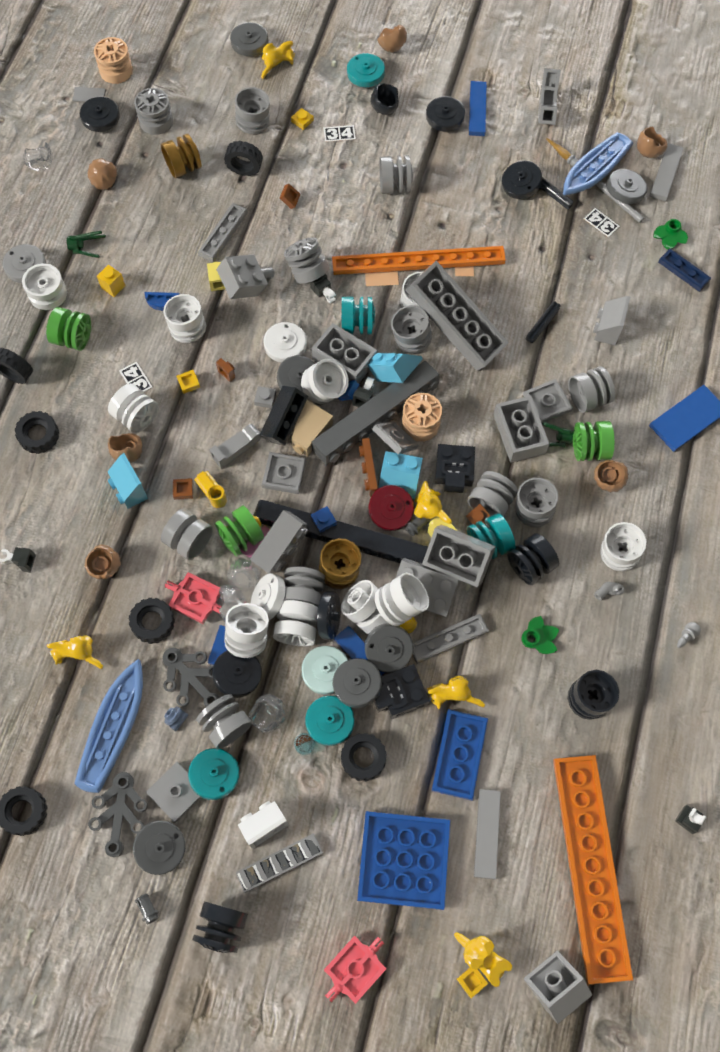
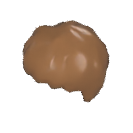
(392, 39)
(650, 143)
(102, 173)
(128, 443)
(611, 475)
(102, 562)

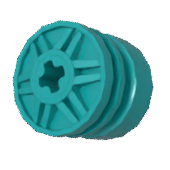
(357, 315)
(495, 532)

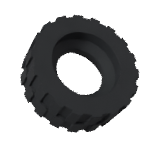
(245, 150)
(14, 366)
(37, 418)
(157, 634)
(374, 745)
(33, 822)

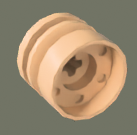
(113, 60)
(418, 425)

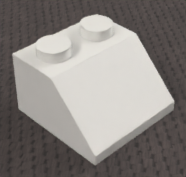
(263, 824)

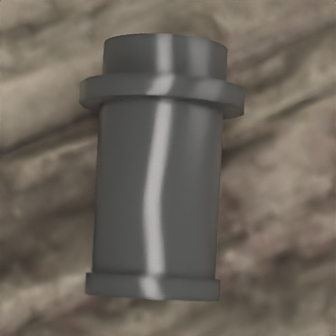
(416, 525)
(146, 907)

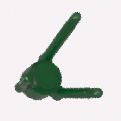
(77, 242)
(564, 435)

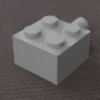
(243, 276)

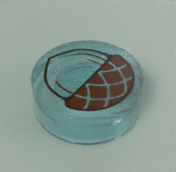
(304, 744)

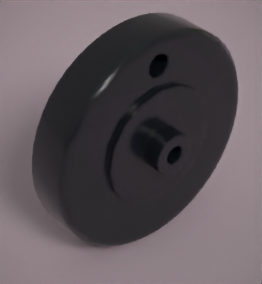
(99, 114)
(445, 114)
(522, 179)
(329, 615)
(236, 674)

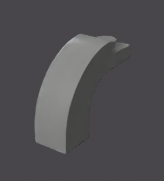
(548, 96)

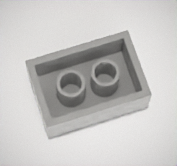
(346, 350)
(521, 429)
(279, 542)
(458, 555)
(437, 584)

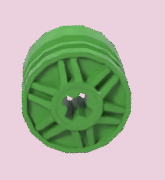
(68, 328)
(593, 441)
(240, 530)

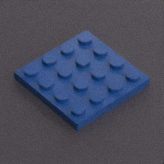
(404, 860)

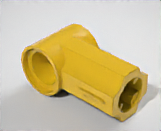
(211, 489)

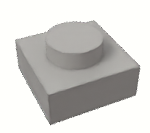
(265, 397)

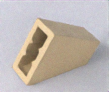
(310, 425)

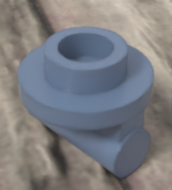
(175, 717)

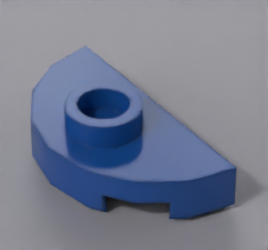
(158, 299)

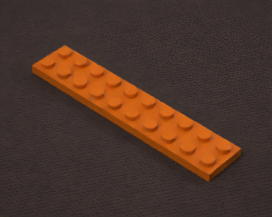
(592, 871)

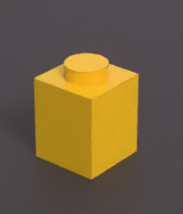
(111, 280)

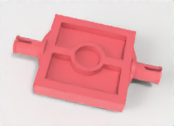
(194, 597)
(355, 969)

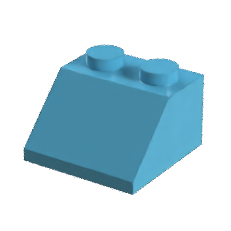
(393, 366)
(401, 471)
(126, 482)

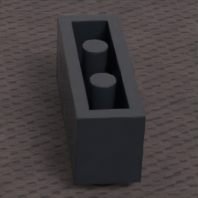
(284, 415)

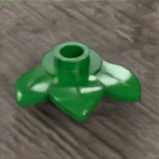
(671, 234)
(542, 635)

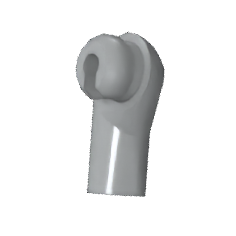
(609, 588)

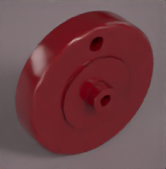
(391, 507)

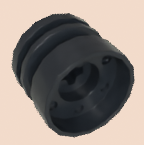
(533, 559)
(602, 689)
(220, 927)

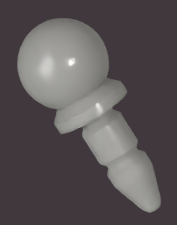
(689, 633)

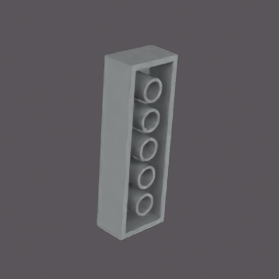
(456, 316)

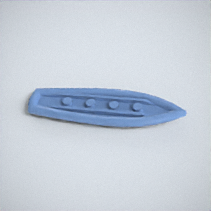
(597, 164)
(110, 729)

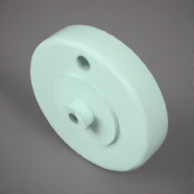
(320, 667)

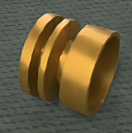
(182, 155)
(340, 553)

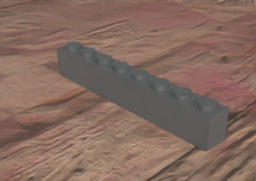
(383, 406)

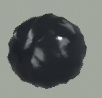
(385, 99)

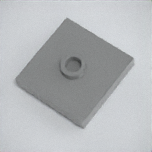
(549, 400)
(395, 437)
(284, 473)
(174, 792)

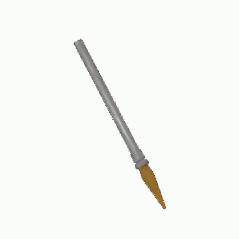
(572, 161)

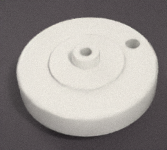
(284, 340)
(269, 594)

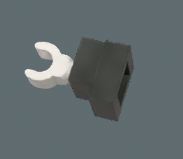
(321, 287)
(364, 394)
(21, 557)
(690, 819)

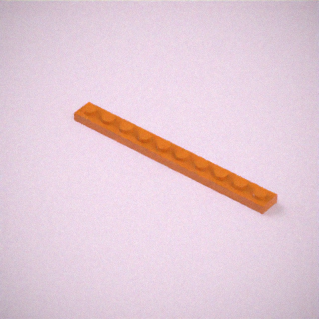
(418, 260)

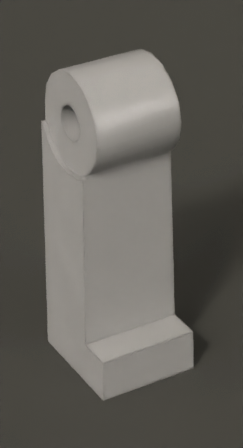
(235, 446)

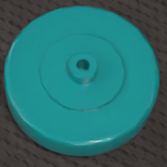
(365, 70)
(329, 721)
(213, 774)

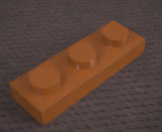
(368, 466)

